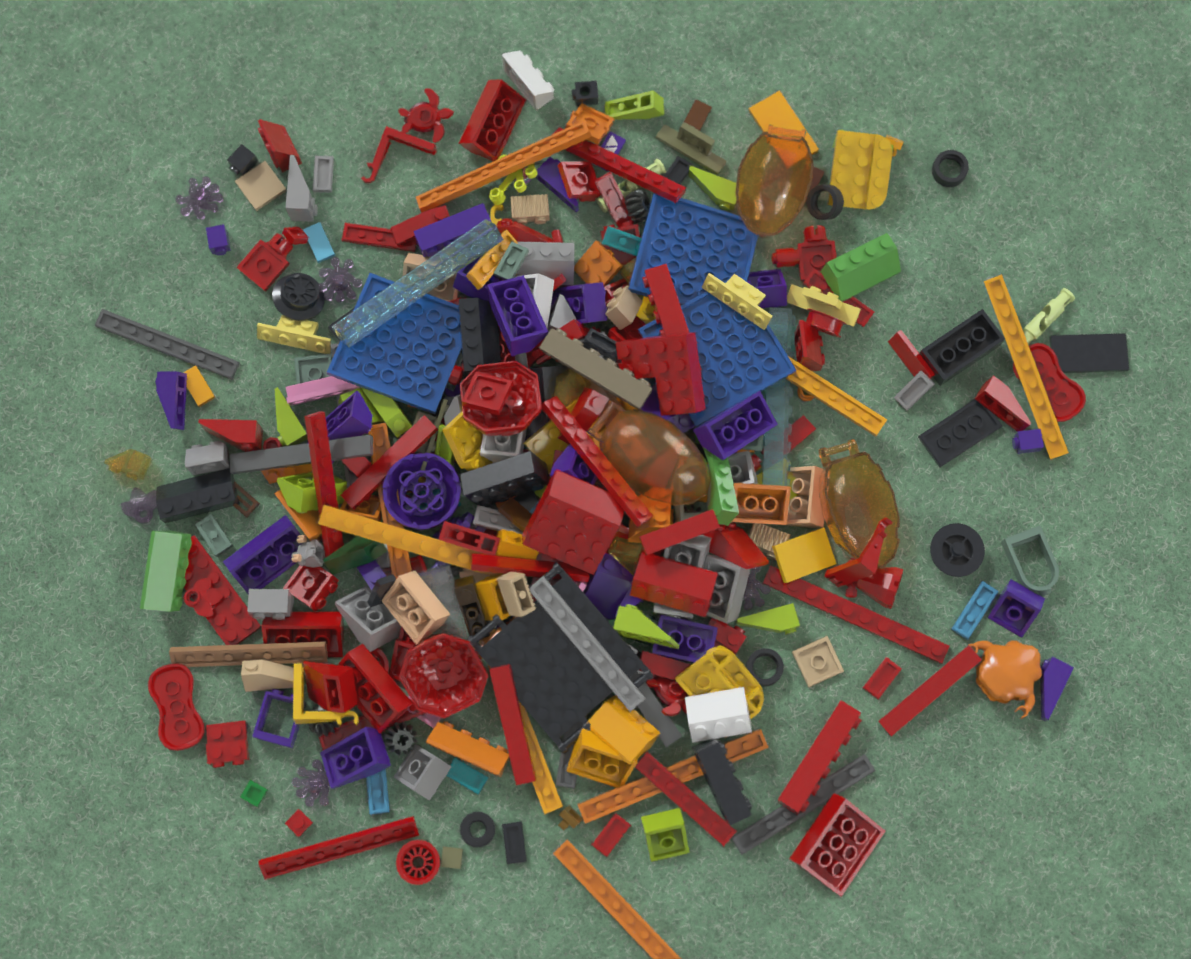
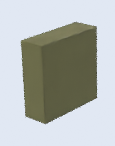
(451, 857)

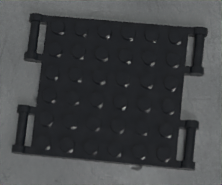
(549, 670)

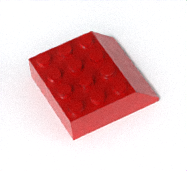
(573, 522)

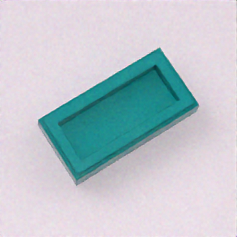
(467, 776)

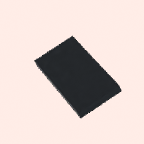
(1091, 352)
(959, 432)

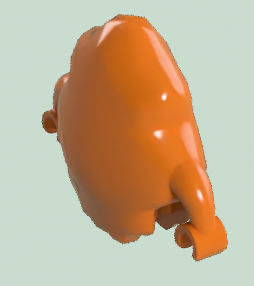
(1008, 672)

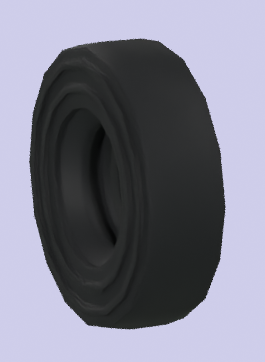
(466, 835)

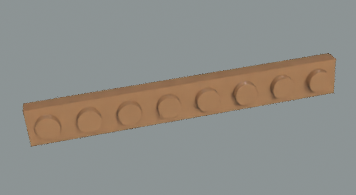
(235, 654)

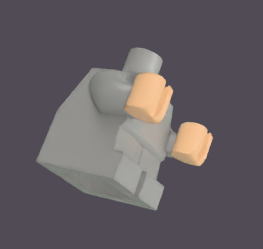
(309, 553)

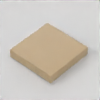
(260, 185)
(817, 661)

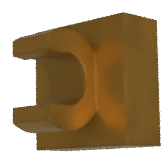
(570, 817)

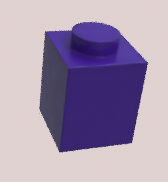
(218, 239)
(1028, 441)

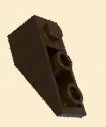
(470, 604)

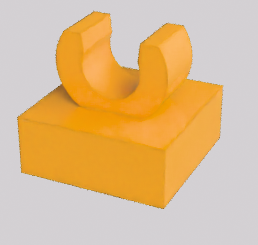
(896, 142)

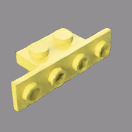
(740, 297)
(827, 304)
(295, 334)

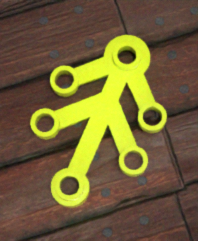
(497, 194)

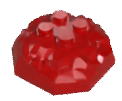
(520, 406)
(443, 675)

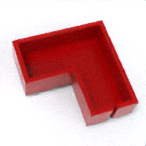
(673, 363)

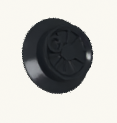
(298, 297)
(957, 550)

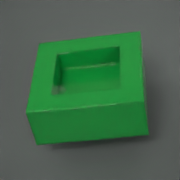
(254, 793)

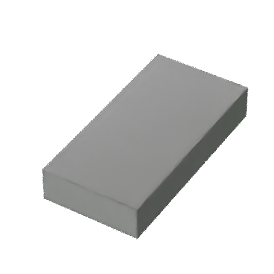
(323, 174)
(914, 390)

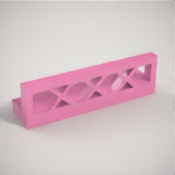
(317, 390)

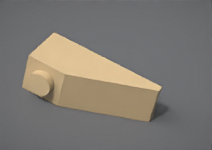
(266, 675)

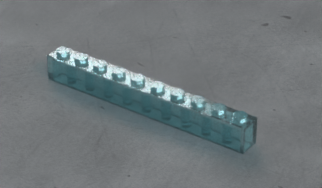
(417, 283)
(777, 398)

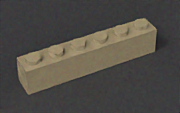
(596, 369)

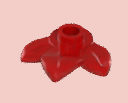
(205, 597)

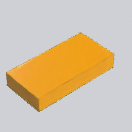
(198, 387)

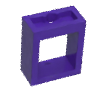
(258, 730)

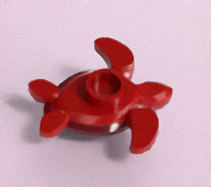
(426, 116)
(670, 694)

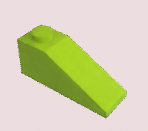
(637, 106)
(717, 188)
(390, 412)
(288, 425)
(774, 620)

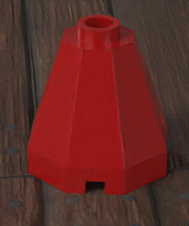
(882, 585)

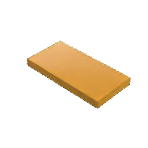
(778, 112)

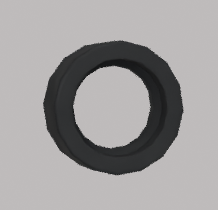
(946, 181)
(812, 199)
(777, 659)

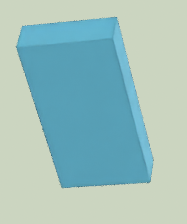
(319, 242)

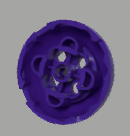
(405, 477)

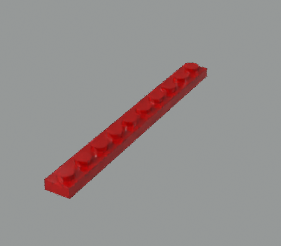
(858, 616)

